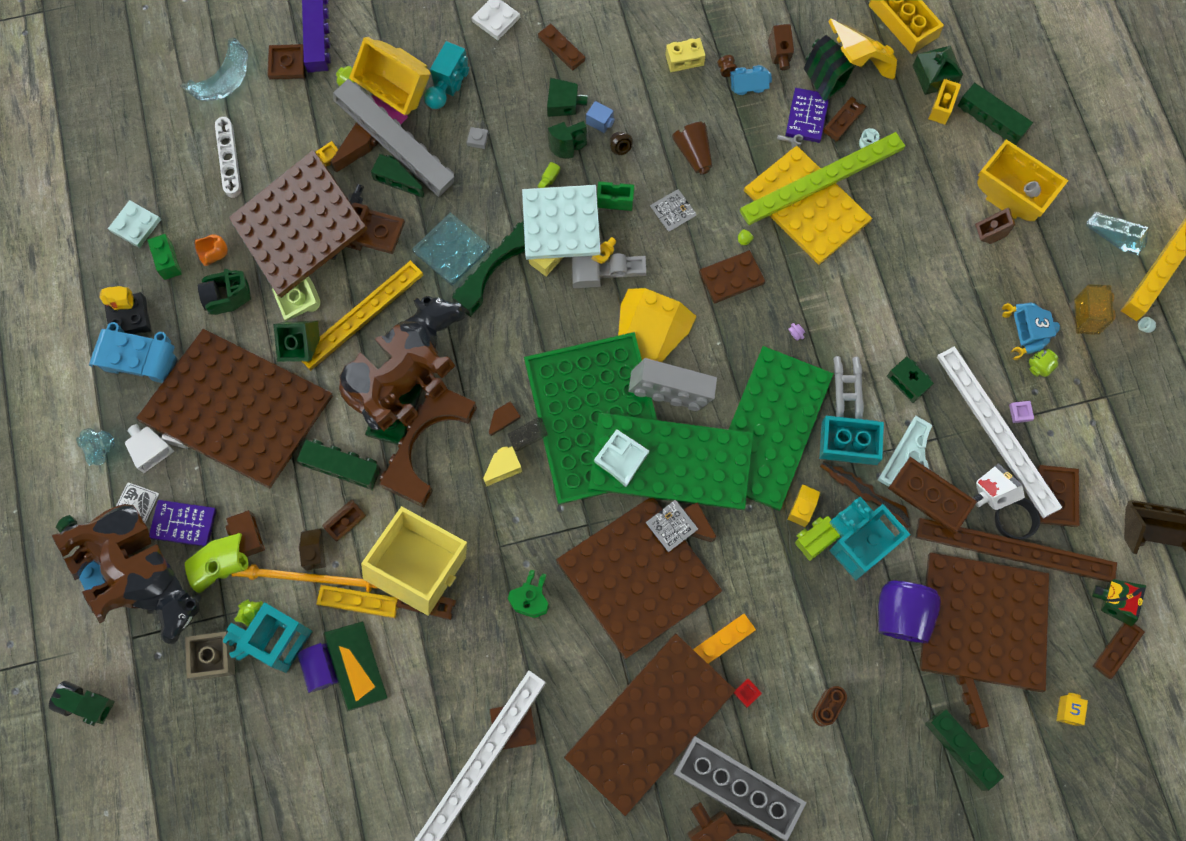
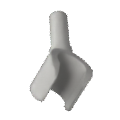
(793, 141)

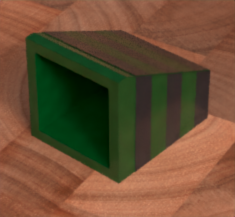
(828, 67)

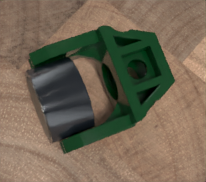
(237, 291)
(70, 699)

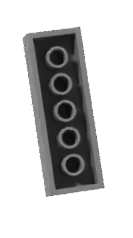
(740, 788)

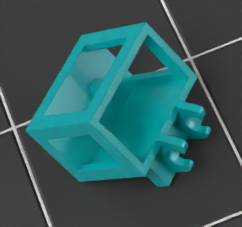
(864, 537)
(259, 634)

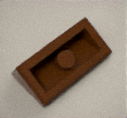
(343, 520)

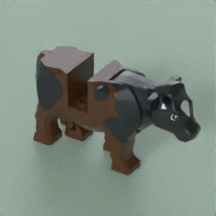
(412, 362)
(131, 582)

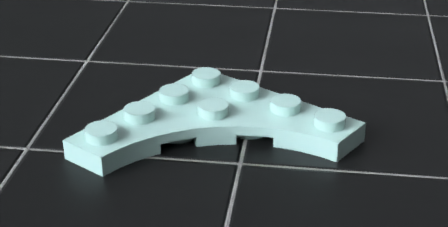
(911, 445)

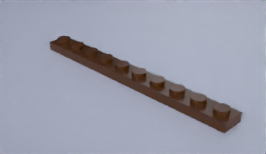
(1018, 550)

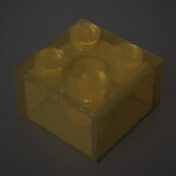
(1094, 309)

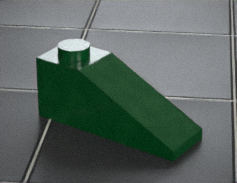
(392, 173)

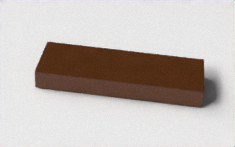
(1118, 649)

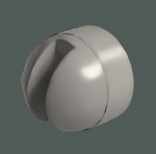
(1032, 189)

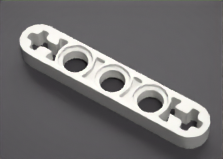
(228, 164)

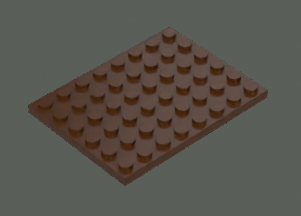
(235, 408)

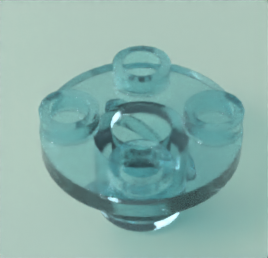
(95, 445)

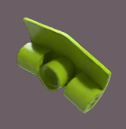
(215, 561)

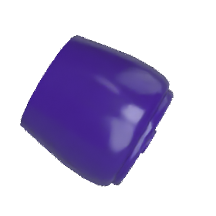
(908, 611)

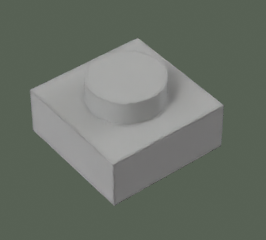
(477, 138)

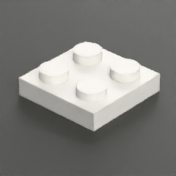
(496, 18)

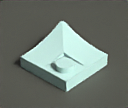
(621, 457)

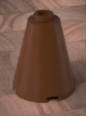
(695, 146)

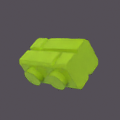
(817, 538)

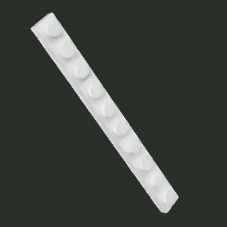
(999, 432)
(482, 759)

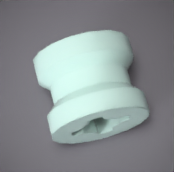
(868, 134)

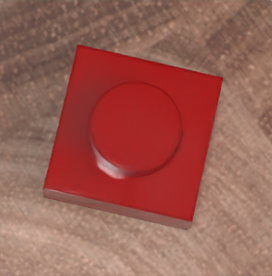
(747, 693)

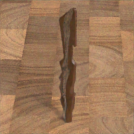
(866, 492)

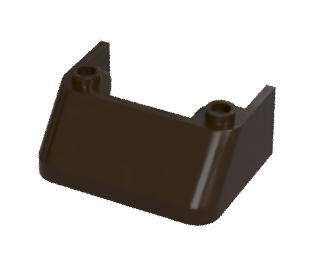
(1154, 524)

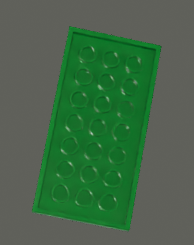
(780, 413)
(682, 462)

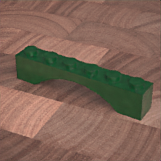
(472, 291)

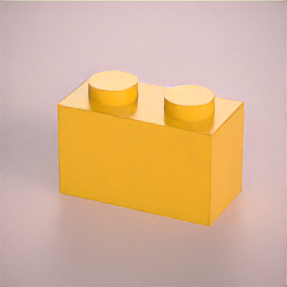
(944, 101)

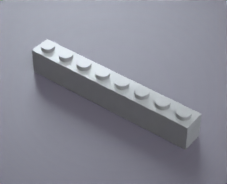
(393, 137)

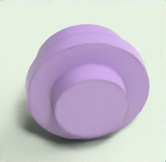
(796, 331)

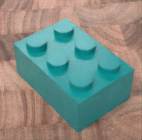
(851, 440)

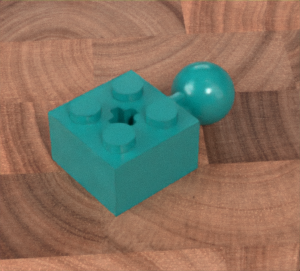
(447, 74)

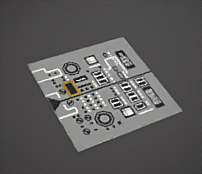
(673, 210)
(671, 525)

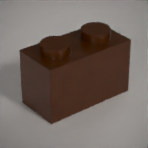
(246, 524)

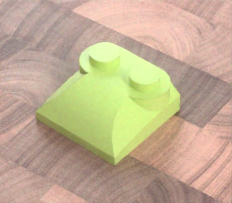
(299, 300)

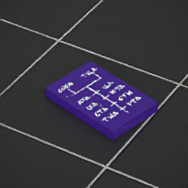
(807, 115)
(182, 523)

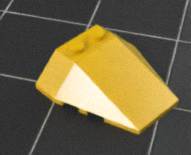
(860, 48)
(656, 320)

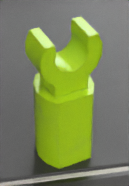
(549, 175)

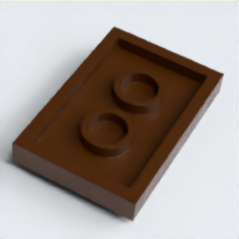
(732, 276)
(1065, 487)

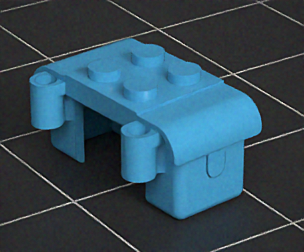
(134, 353)

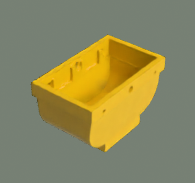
(390, 74)
(1009, 173)

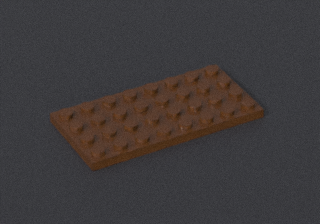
(649, 724)

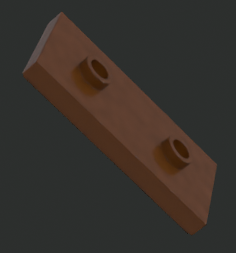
(932, 495)

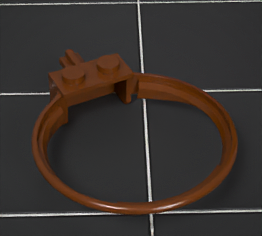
(720, 827)

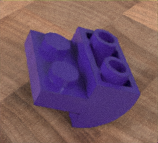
(317, 667)

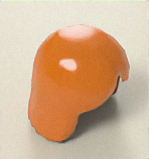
(210, 249)

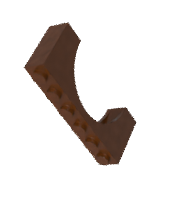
(400, 474)

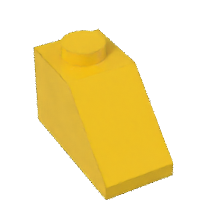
(804, 506)

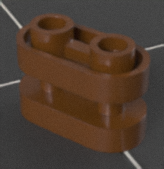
(829, 706)

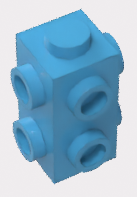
(750, 80)

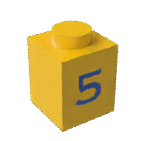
(1072, 709)

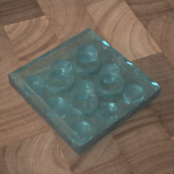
(451, 249)

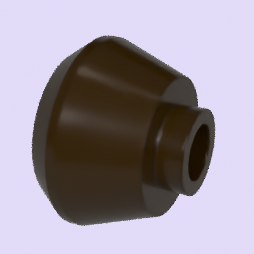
(621, 143)

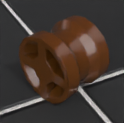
(726, 64)

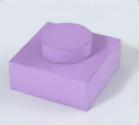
(1021, 412)

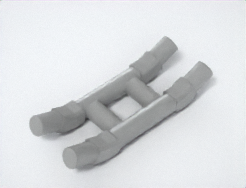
(856, 378)

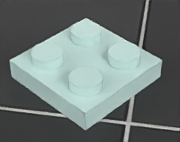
(134, 224)

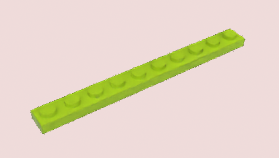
(822, 178)

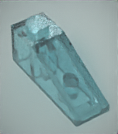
(1120, 233)

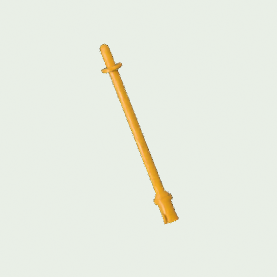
(254, 572)

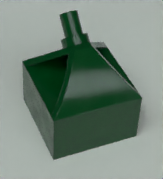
(935, 66)

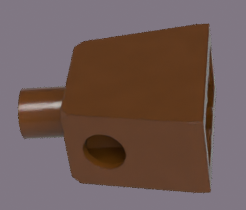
(781, 45)

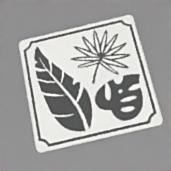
(139, 497)

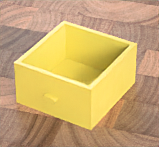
(414, 560)

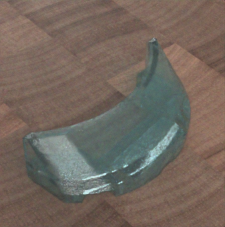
(225, 79)

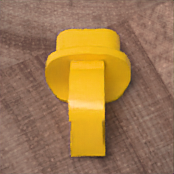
(606, 249)

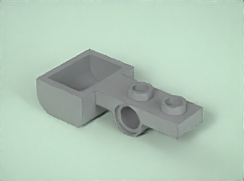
(588, 273)

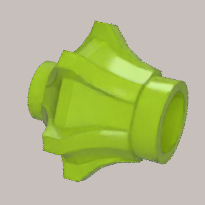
(247, 611)

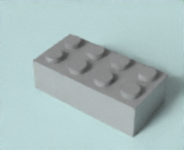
(672, 384)

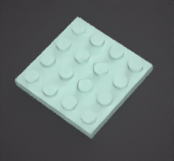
(561, 222)

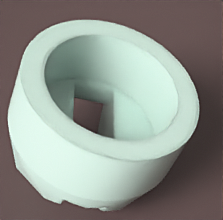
(1147, 322)

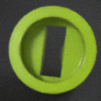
(745, 237)

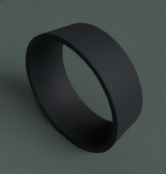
(1035, 516)

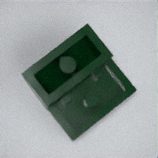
(565, 139)

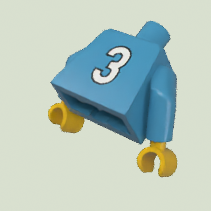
(1033, 325)

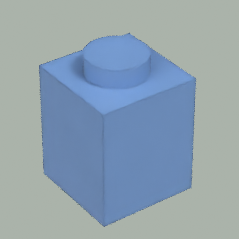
(600, 117)

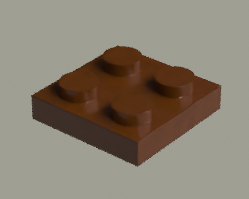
(286, 61)
(524, 733)

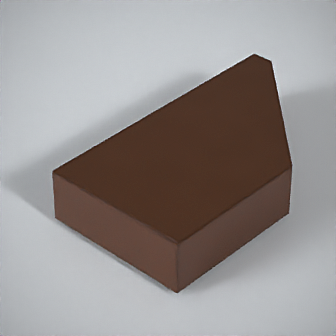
(503, 417)

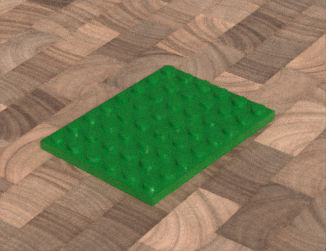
(570, 392)

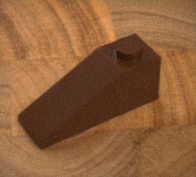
(355, 146)

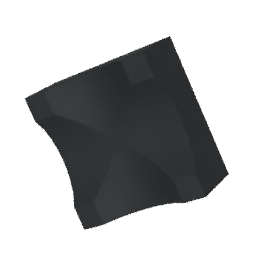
(131, 320)

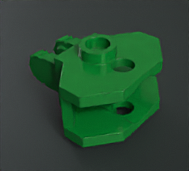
(530, 595)

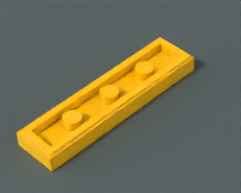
(357, 601)

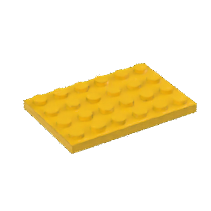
(817, 222)

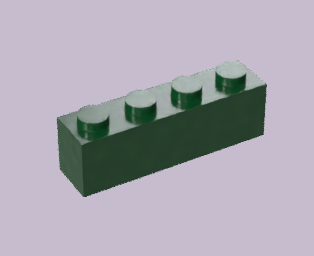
(994, 114)
(339, 464)
(964, 750)

